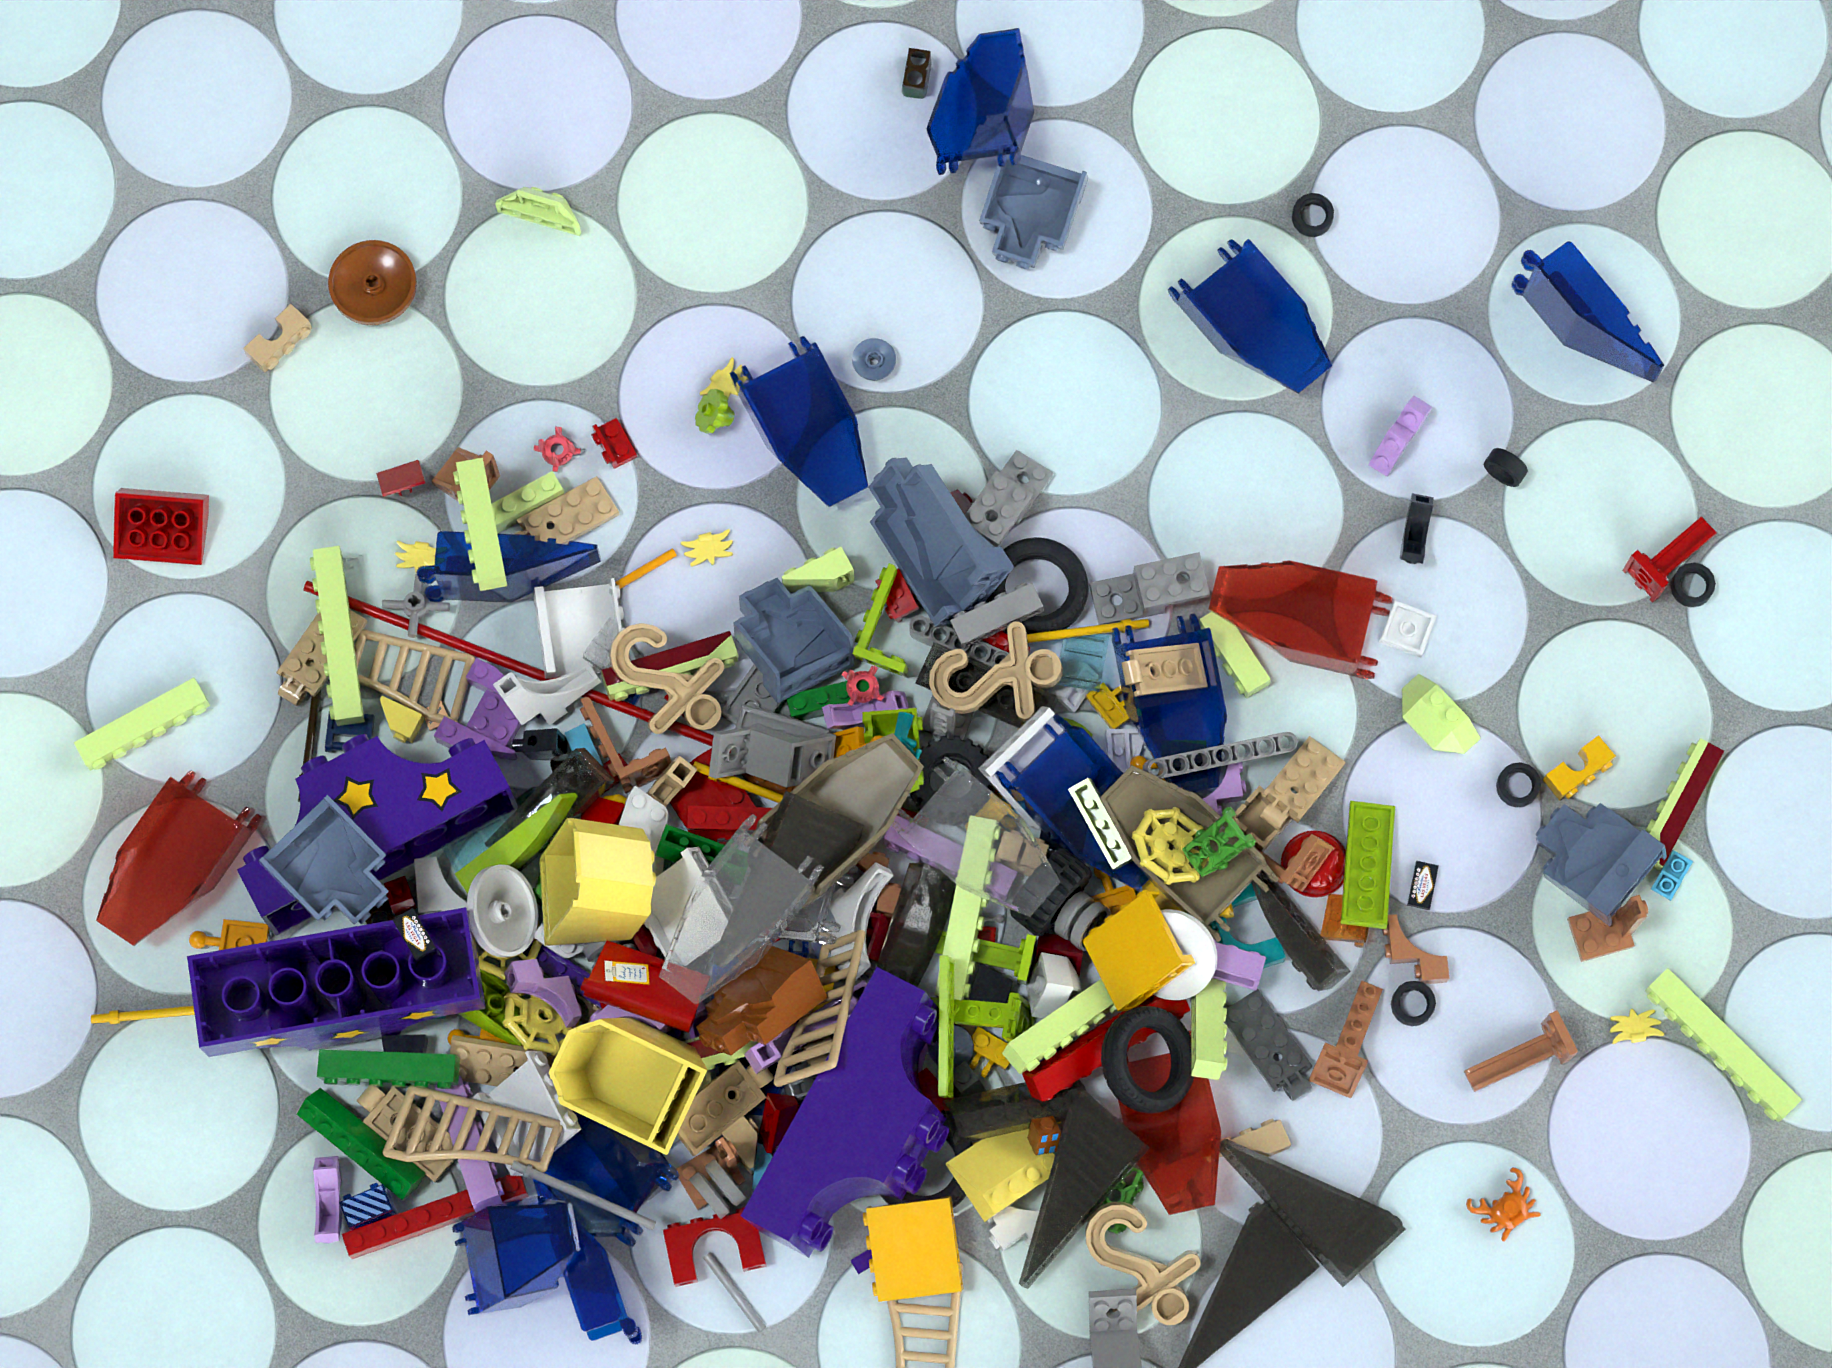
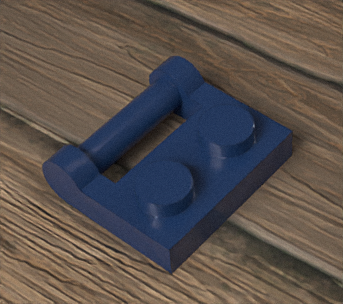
(347, 730)

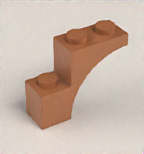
(889, 895)
(1429, 967)

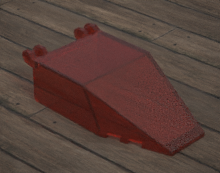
(1301, 612)
(171, 860)
(1181, 1139)

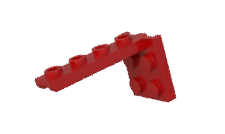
(1653, 573)

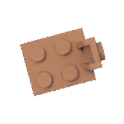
(639, 770)
(1303, 865)
(1597, 939)
(1553, 1042)
(1340, 1066)
(726, 1157)

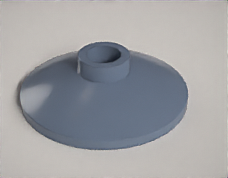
(874, 349)
(962, 1047)

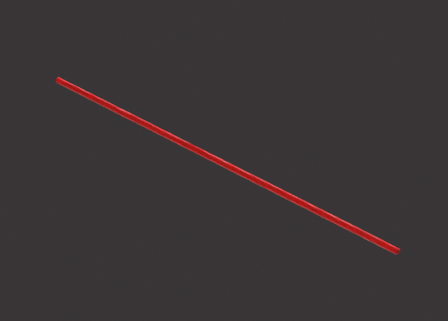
(521, 668)

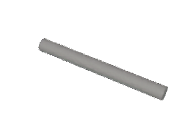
(734, 1292)

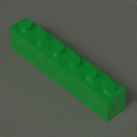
(388, 1067)
(359, 1143)

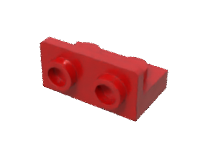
(614, 443)
(900, 599)

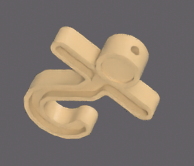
(1016, 669)
(683, 690)
(1155, 1280)

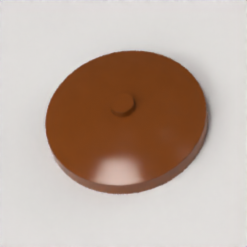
(372, 282)

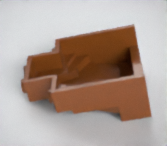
(761, 1002)

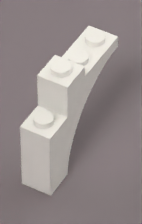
(545, 697)
(432, 889)
(853, 908)
(1011, 1226)

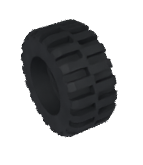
(956, 750)
(1073, 878)

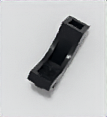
(1416, 529)

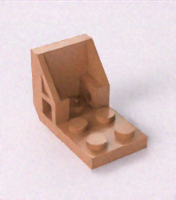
(445, 479)

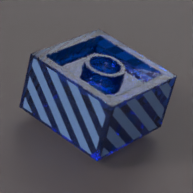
(367, 1206)

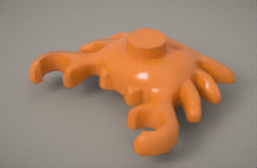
(1509, 1209)

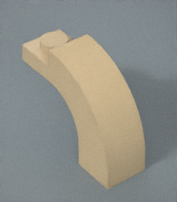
(671, 780)

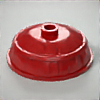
(1329, 875)

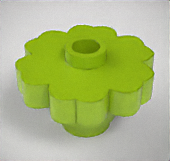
(713, 412)

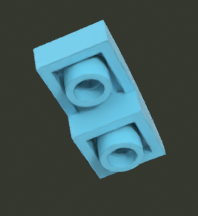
(580, 738)
(1671, 875)

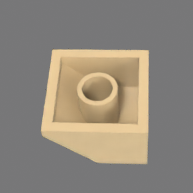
(745, 1140)

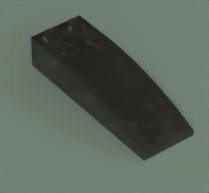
(576, 774)
(917, 922)
(1299, 937)

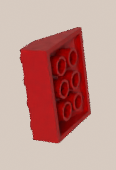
(160, 526)
(706, 792)

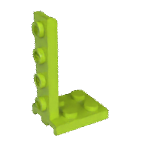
(871, 617)
(1002, 955)
(1013, 1016)

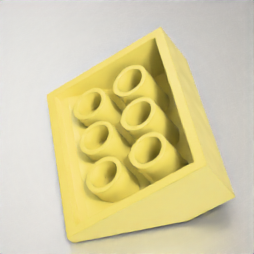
(1000, 1171)

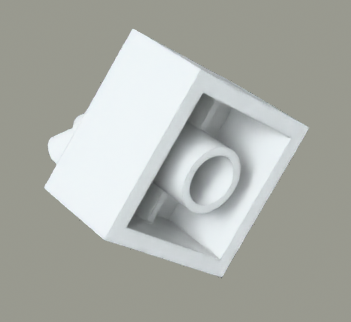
(1052, 984)

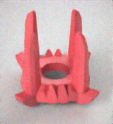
(551, 458)
(862, 697)

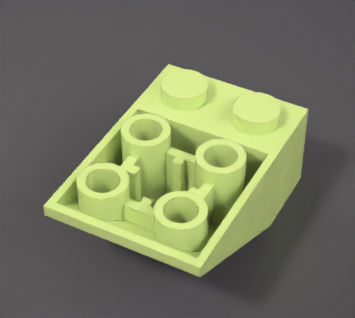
(824, 574)

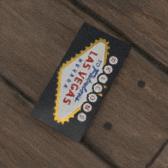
(1422, 885)
(414, 934)

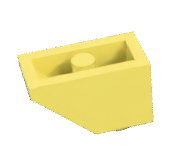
(402, 720)

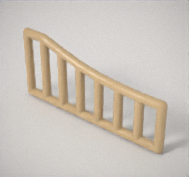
(426, 650)
(846, 991)
(479, 1153)
(950, 1335)

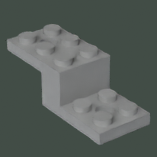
(1008, 497)
(1149, 589)

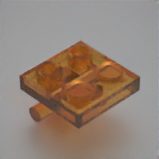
(1341, 932)

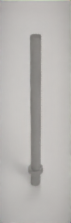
(528, 1171)

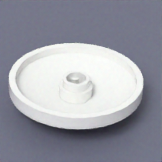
(502, 911)
(1192, 940)

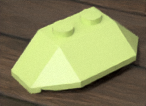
(540, 208)
(1437, 717)

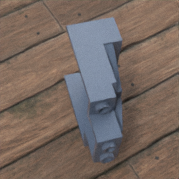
(1031, 208)
(791, 638)
(1597, 857)
(328, 864)

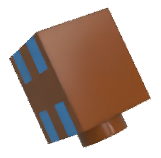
(1044, 1135)

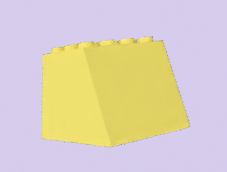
(595, 883)
(628, 1078)

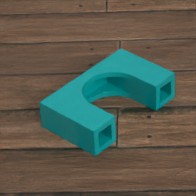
(1269, 948)

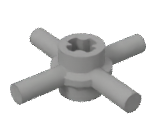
(417, 612)

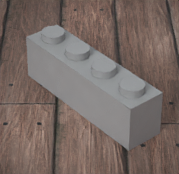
(996, 615)

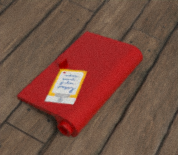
(633, 984)

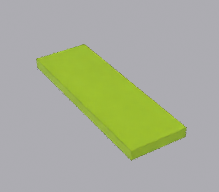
(1368, 865)
(946, 1027)

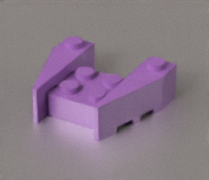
(491, 719)

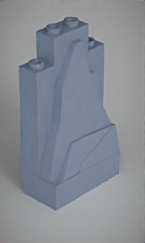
(933, 541)

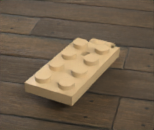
(571, 513)
(294, 668)
(1172, 669)
(1308, 774)
(488, 1060)
(713, 1109)
(384, 1110)

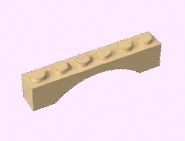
(1265, 1140)

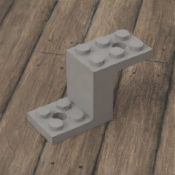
(769, 754)
(1114, 1334)

